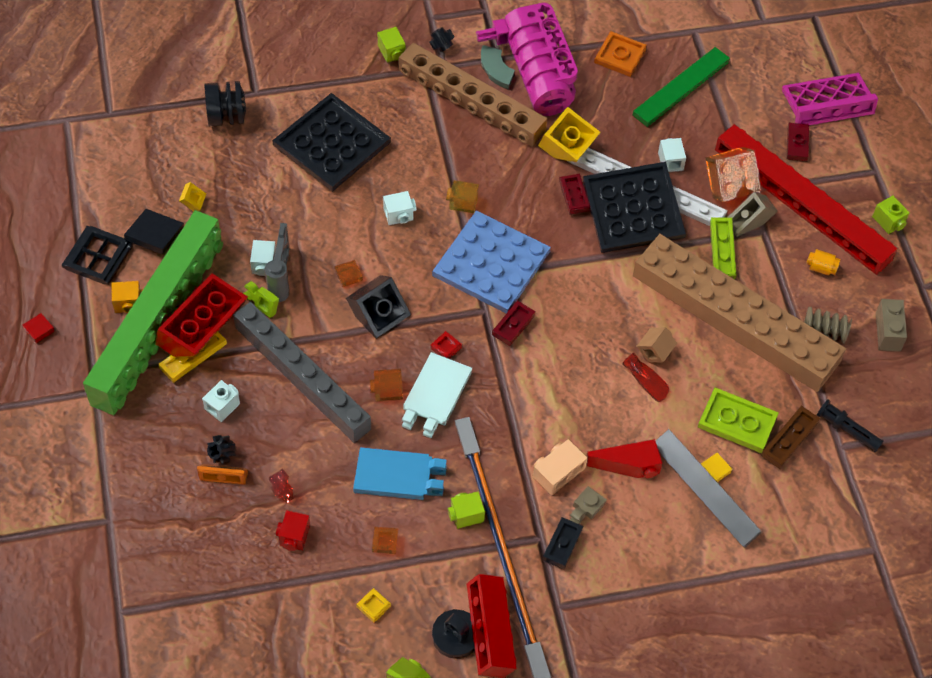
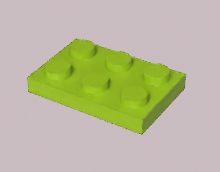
(738, 420)

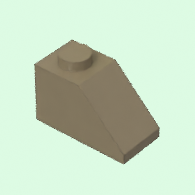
(752, 213)

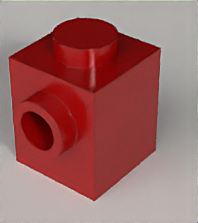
(293, 530)

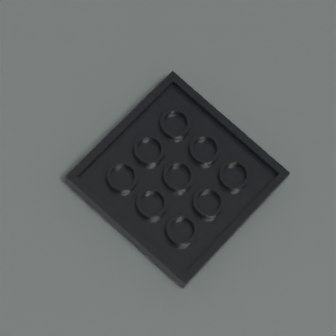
(331, 141)
(633, 206)

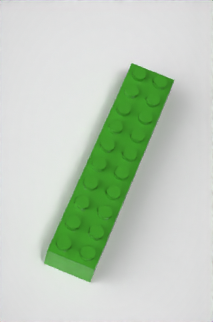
(165, 292)

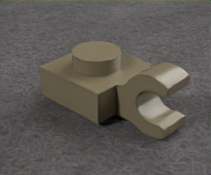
(587, 504)

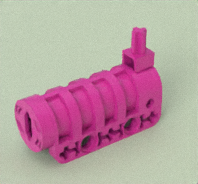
(538, 58)

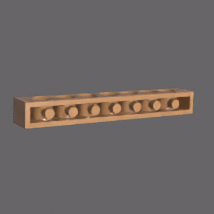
(472, 94)

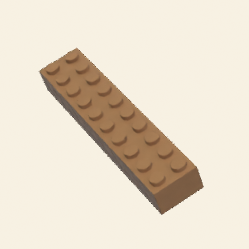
(739, 312)

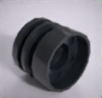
(224, 103)

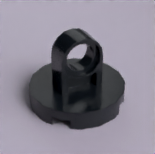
(453, 634)

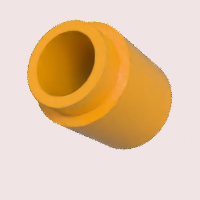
(823, 262)

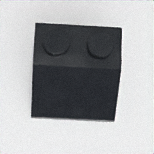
(378, 305)

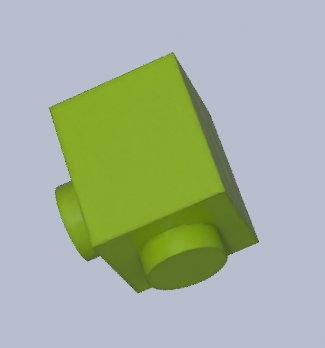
(391, 44)
(891, 215)
(466, 509)

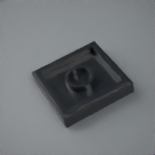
(154, 231)

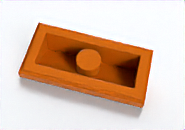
(222, 474)

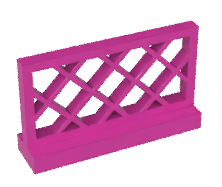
(830, 109)

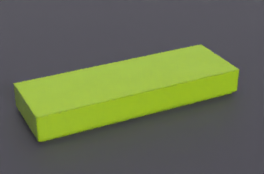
(723, 245)

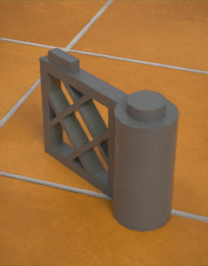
(276, 270)

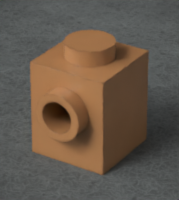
(657, 344)

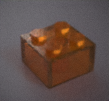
(733, 174)

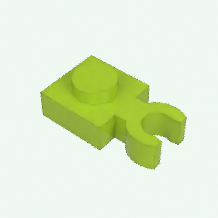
(262, 298)

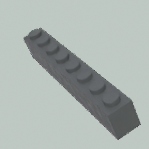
(302, 372)

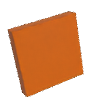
(620, 54)

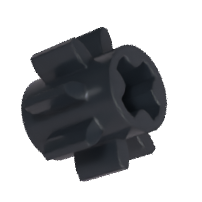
(441, 39)
(221, 449)

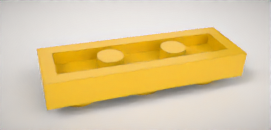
(177, 367)

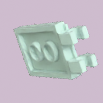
(435, 393)

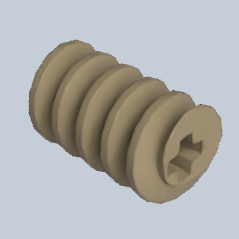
(828, 325)

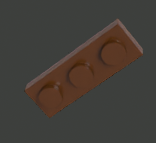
(790, 437)

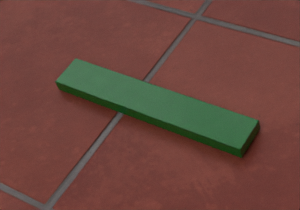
(680, 86)

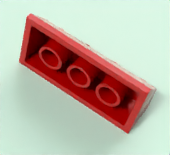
(199, 317)

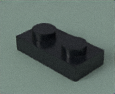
(562, 543)

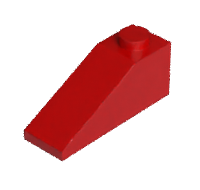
(632, 459)

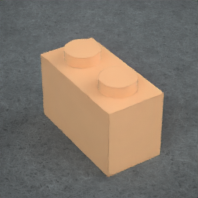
(559, 466)

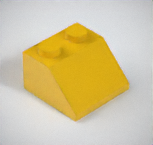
(568, 137)

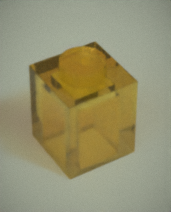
(463, 196)

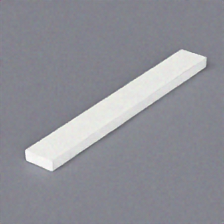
(688, 204)

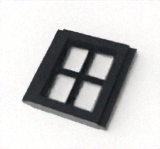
(82, 243)

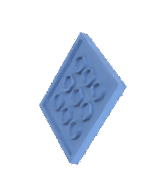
(491, 261)

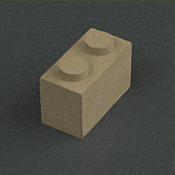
(891, 325)

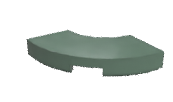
(495, 67)

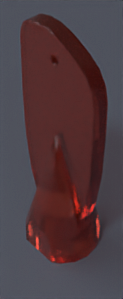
(647, 378)

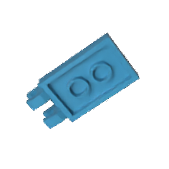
(398, 474)

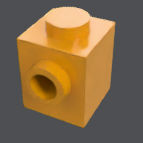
(125, 295)

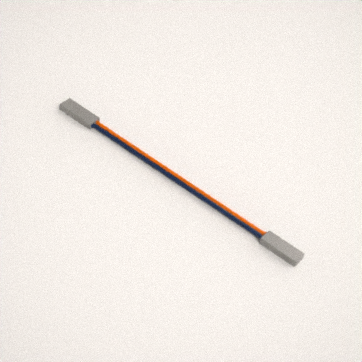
(470, 448)

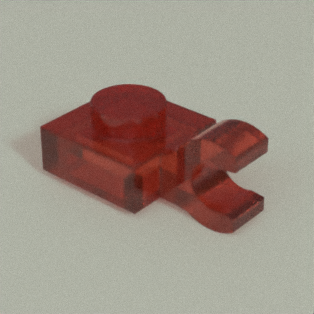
(281, 487)

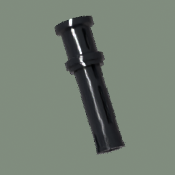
(838, 418)

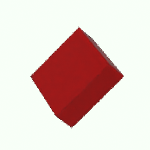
(38, 328)
(446, 345)

